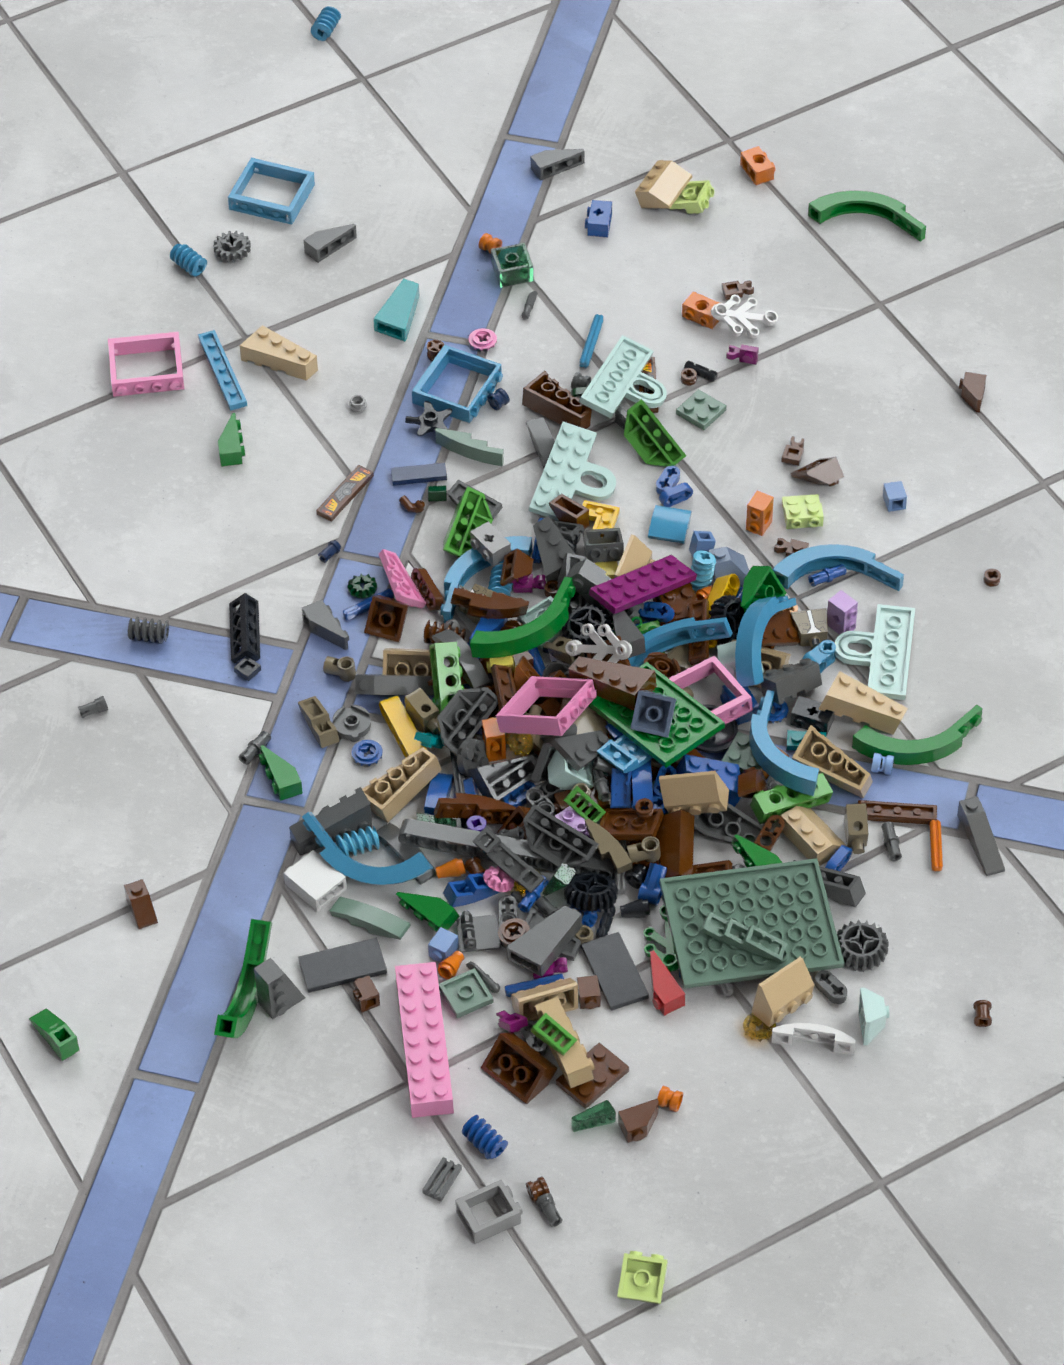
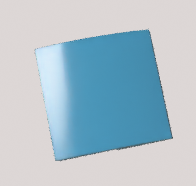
(669, 524)
(624, 754)

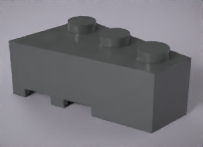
(585, 576)
(792, 679)
(503, 777)
(274, 989)

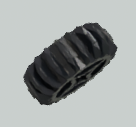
(730, 608)
(586, 615)
(591, 892)

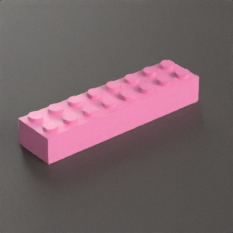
(424, 1040)

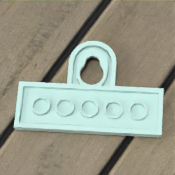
(617, 377)
(566, 467)
(889, 651)

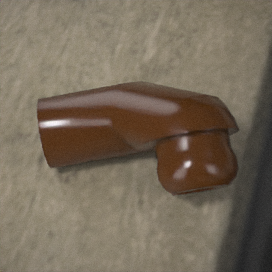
(416, 507)

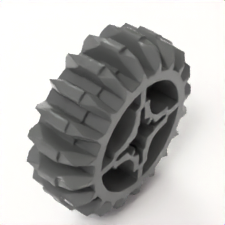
(872, 940)

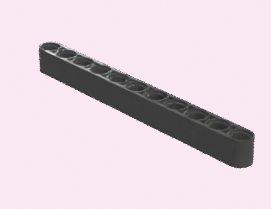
(460, 842)

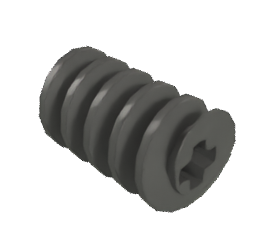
(148, 631)

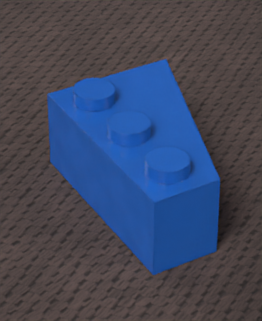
(727, 772)

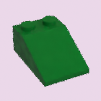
(759, 584)

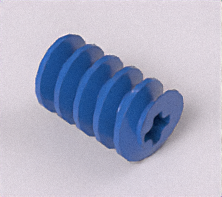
(483, 1137)

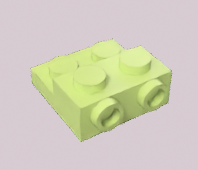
(694, 197)
(802, 511)
(642, 1277)

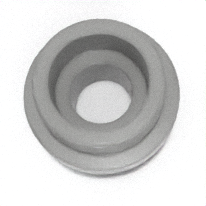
(357, 403)

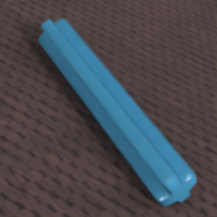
(591, 340)

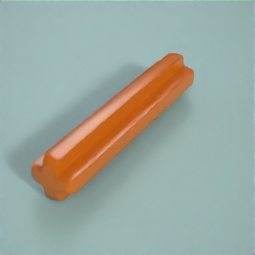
(936, 845)

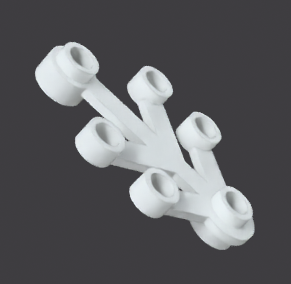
(742, 316)
(601, 647)

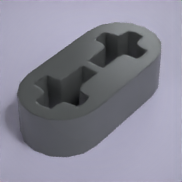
(832, 986)
(531, 1039)

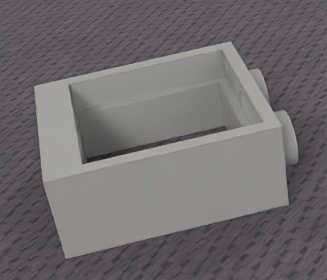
(481, 1232)

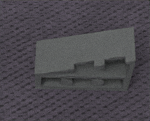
(551, 547)

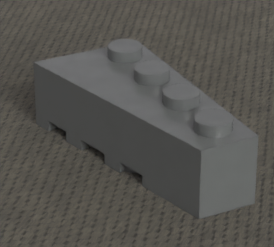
(341, 818)

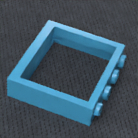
(268, 209)
(465, 360)

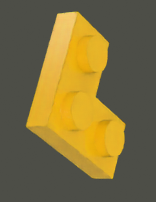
(603, 515)

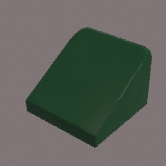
(437, 493)

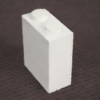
(315, 880)

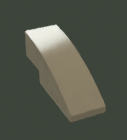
(319, 721)
(609, 847)

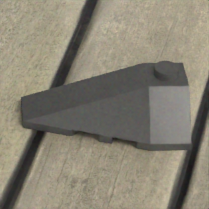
(728, 824)

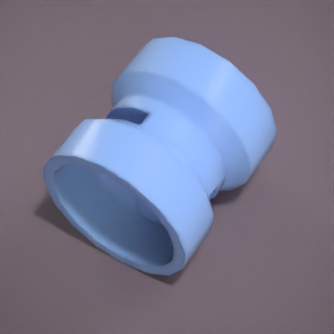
(887, 764)

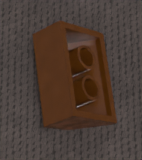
(518, 1067)

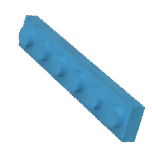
(222, 370)

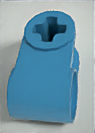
(823, 654)

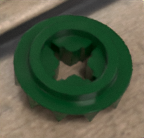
(356, 590)

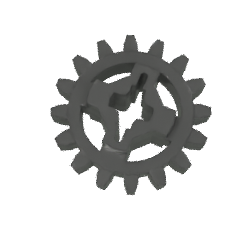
(232, 246)

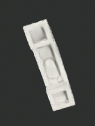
(814, 1033)

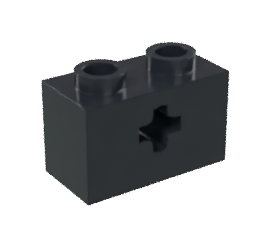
(807, 713)

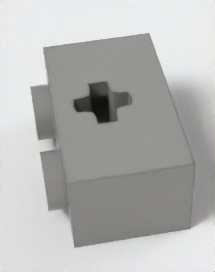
(490, 543)

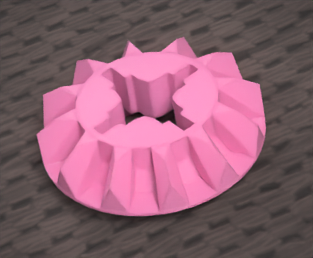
(481, 334)
(492, 879)

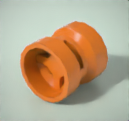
(487, 242)
(670, 1098)

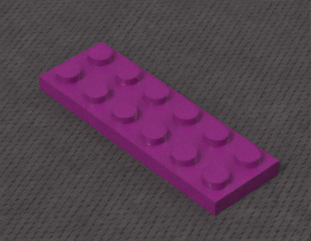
(642, 584)

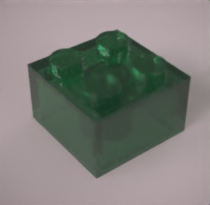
(512, 265)

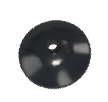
(721, 740)

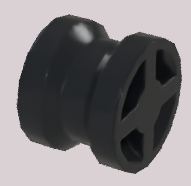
(636, 876)

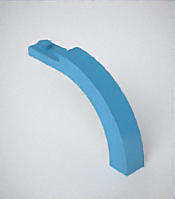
(831, 555)
(469, 565)
(681, 633)
(750, 637)
(772, 760)
(394, 874)

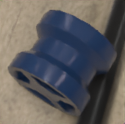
(498, 399)

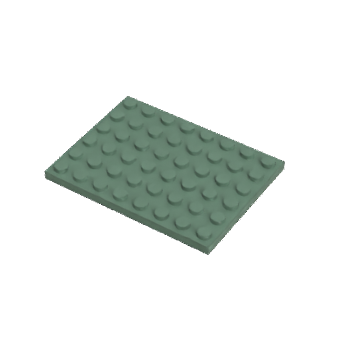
(776, 898)

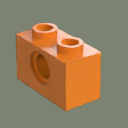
(757, 165)
(698, 309)
(759, 513)
(494, 740)

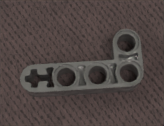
(543, 796)

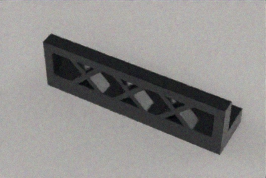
(248, 626)

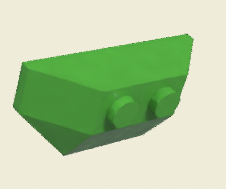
(650, 437)
(469, 514)

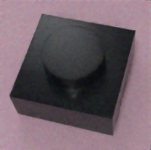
(247, 668)

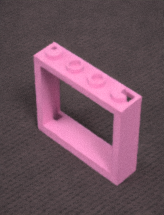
(145, 344)
(730, 710)
(511, 716)

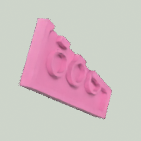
(400, 581)

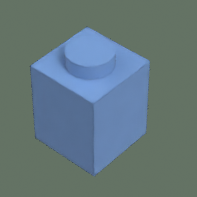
(894, 496)
(701, 541)
(442, 945)

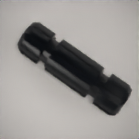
(702, 371)
(605, 922)

